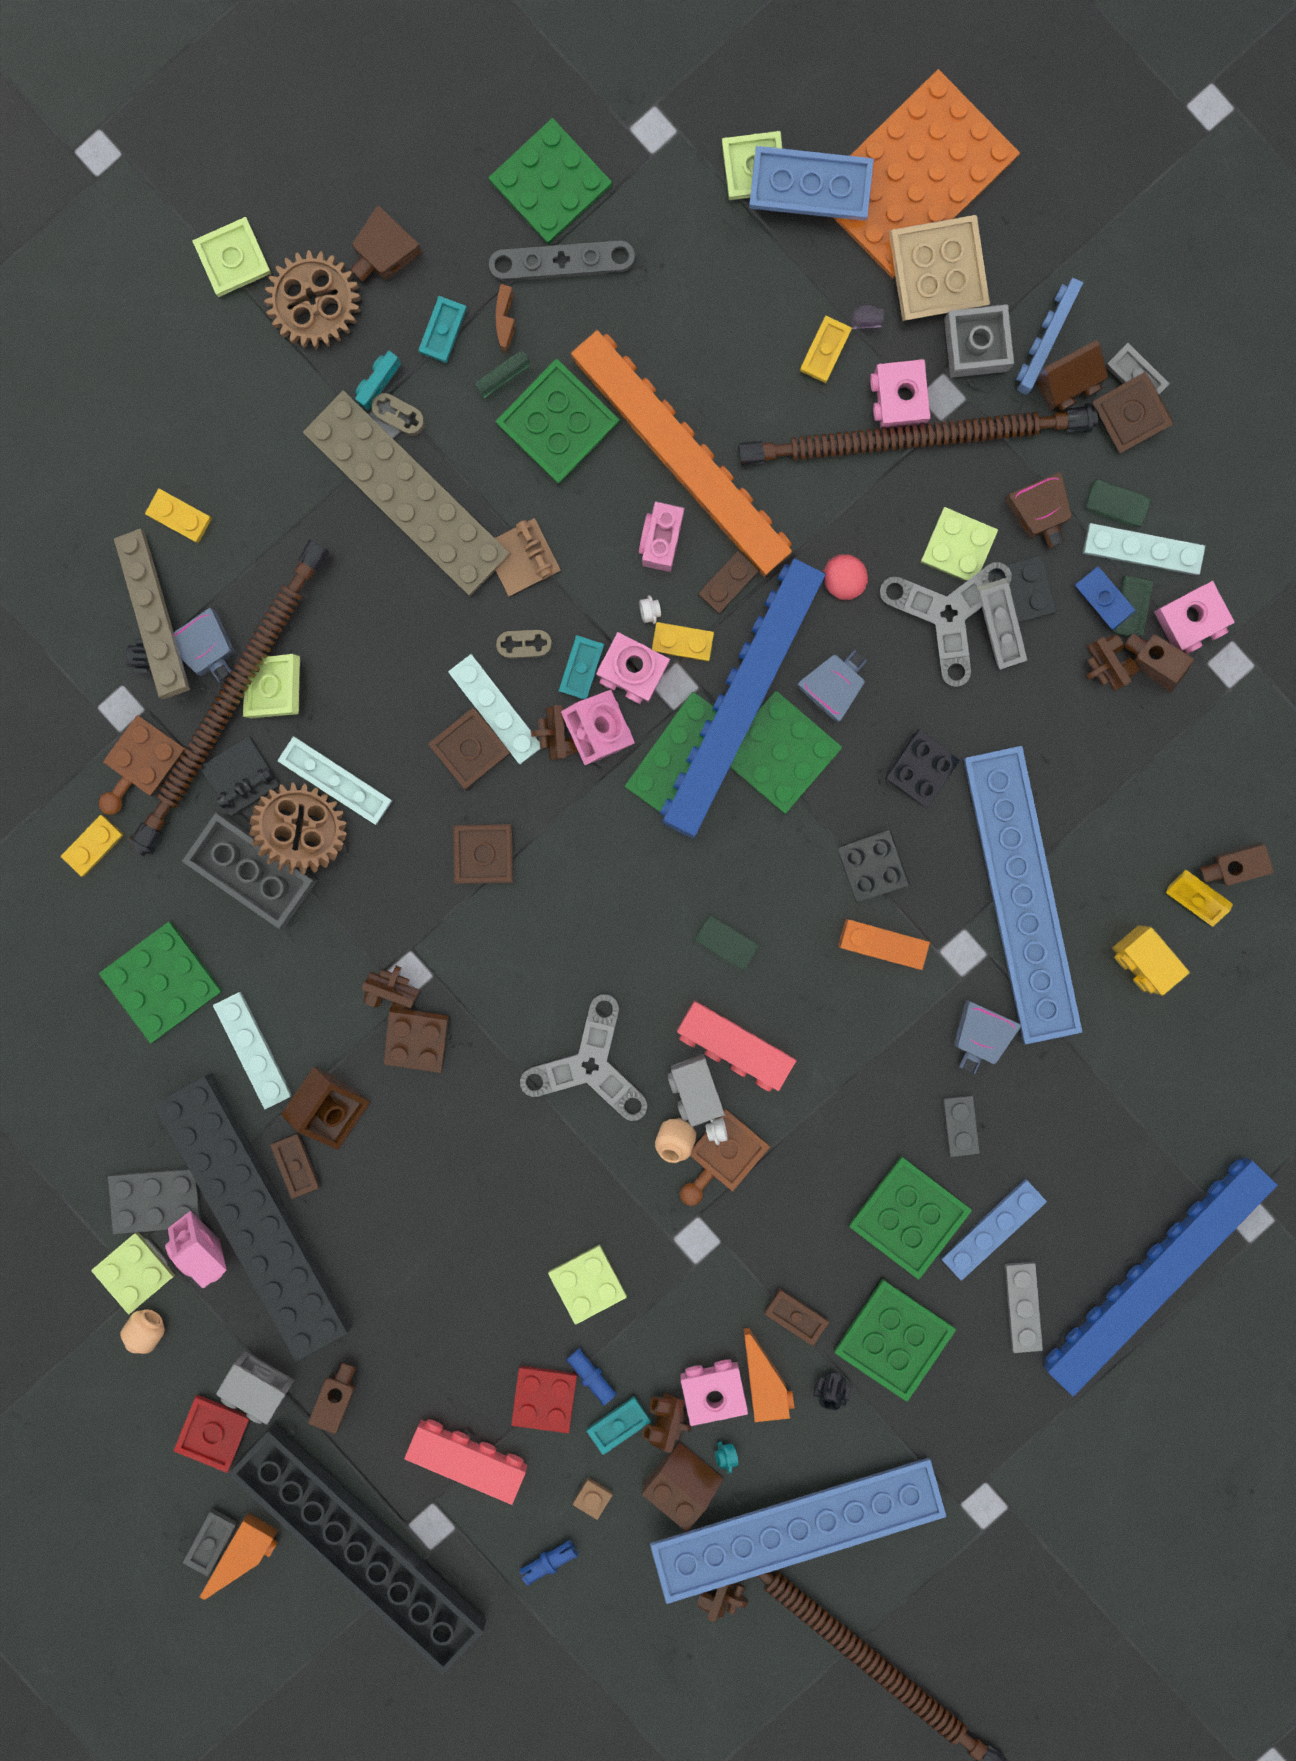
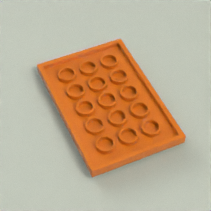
(926, 165)

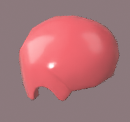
(845, 576)

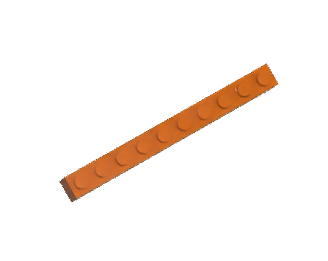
(681, 453)

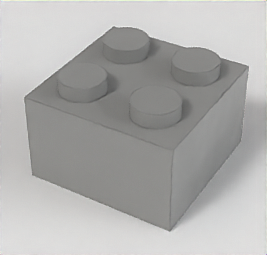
(979, 341)
(697, 1091)
(254, 1388)

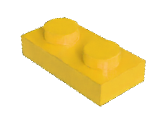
(825, 349)
(178, 515)
(682, 641)
(92, 845)
(1199, 898)

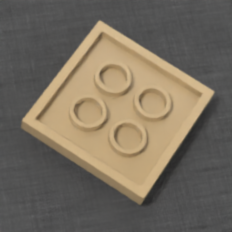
(939, 267)

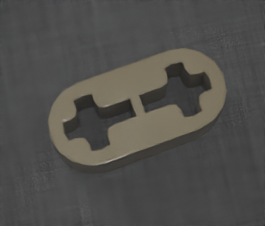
(402, 409)
(524, 651)

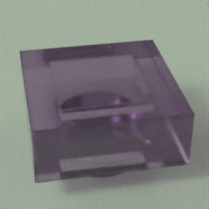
(867, 317)

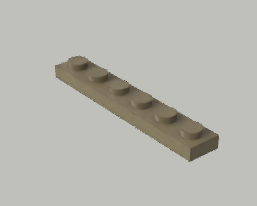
(151, 614)

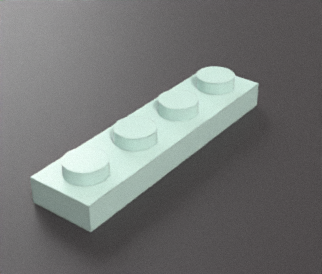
(1143, 549)
(495, 709)
(335, 780)
(252, 1050)

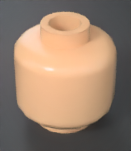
(675, 1140)
(142, 1331)

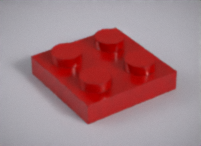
(544, 1399)
(212, 1433)

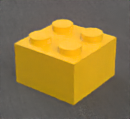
(1150, 960)

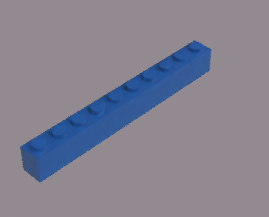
(742, 699)
(1159, 1275)

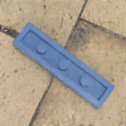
(1053, 324)
(993, 1229)

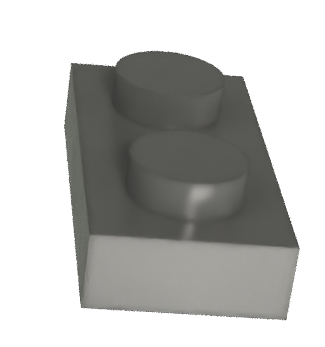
(961, 1125)
(210, 1542)

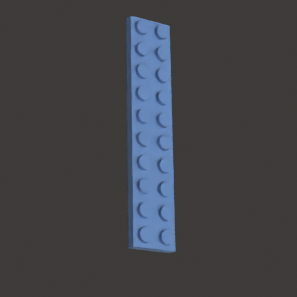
(1022, 895)
(797, 1530)

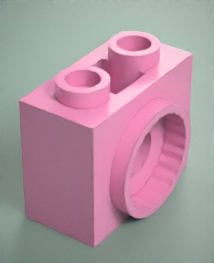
(893, 410)
(661, 536)
(1212, 618)
(638, 685)
(597, 727)
(195, 1250)
(722, 1378)

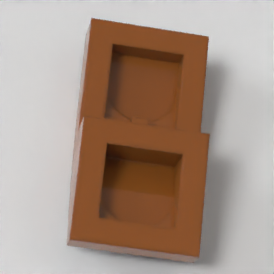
(504, 325)

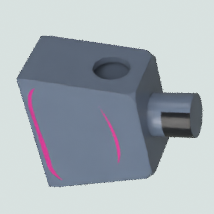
(205, 645)
(834, 684)
(983, 1035)

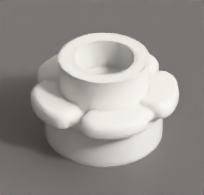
(649, 610)
(717, 1130)

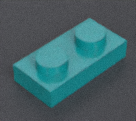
(442, 329)
(383, 369)
(581, 667)
(618, 1425)

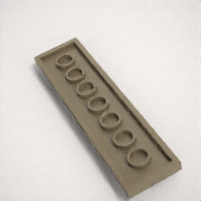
(406, 493)

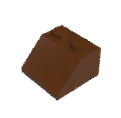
(1072, 376)
(325, 1108)
(682, 1486)

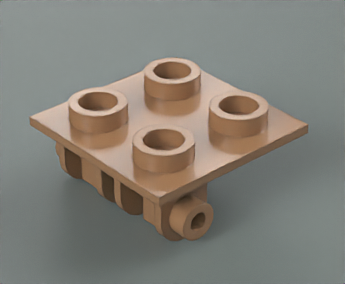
(529, 558)

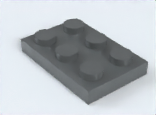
(152, 1199)

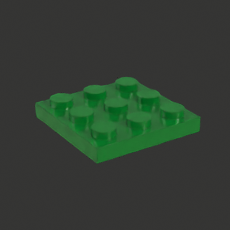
(550, 181)
(557, 421)
(783, 752)
(160, 982)
(910, 1217)
(894, 1340)

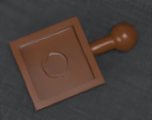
(141, 758)
(726, 1161)

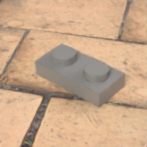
(1130, 363)

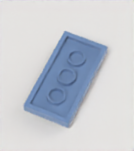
(811, 183)

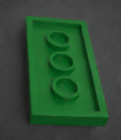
(661, 767)

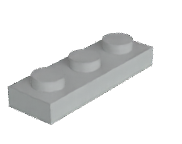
(1002, 623)
(1023, 1307)

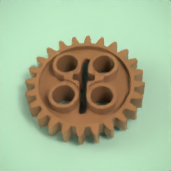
(305, 273)
(269, 823)

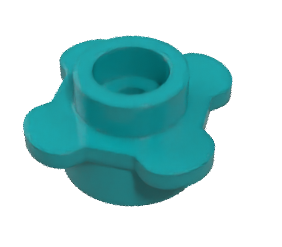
(726, 1456)

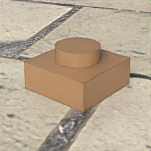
(592, 1498)

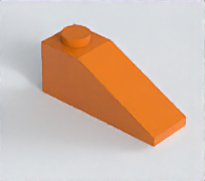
(883, 944)
(768, 1389)
(244, 1552)

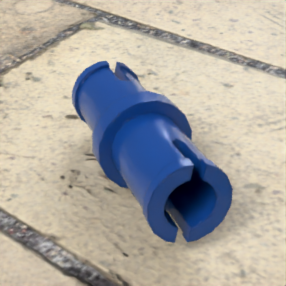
(591, 1376)
(548, 1562)

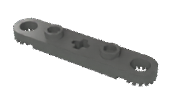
(539, 263)

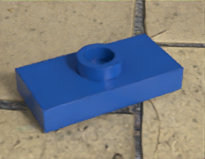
(1105, 598)

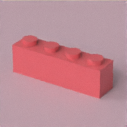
(735, 1045)
(466, 1461)

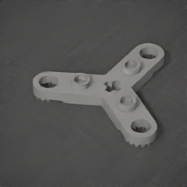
(929, 605)
(569, 1070)

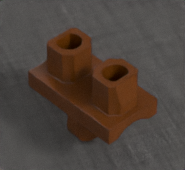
(1106, 664)
(552, 734)
(391, 987)
(668, 1424)
(717, 1603)

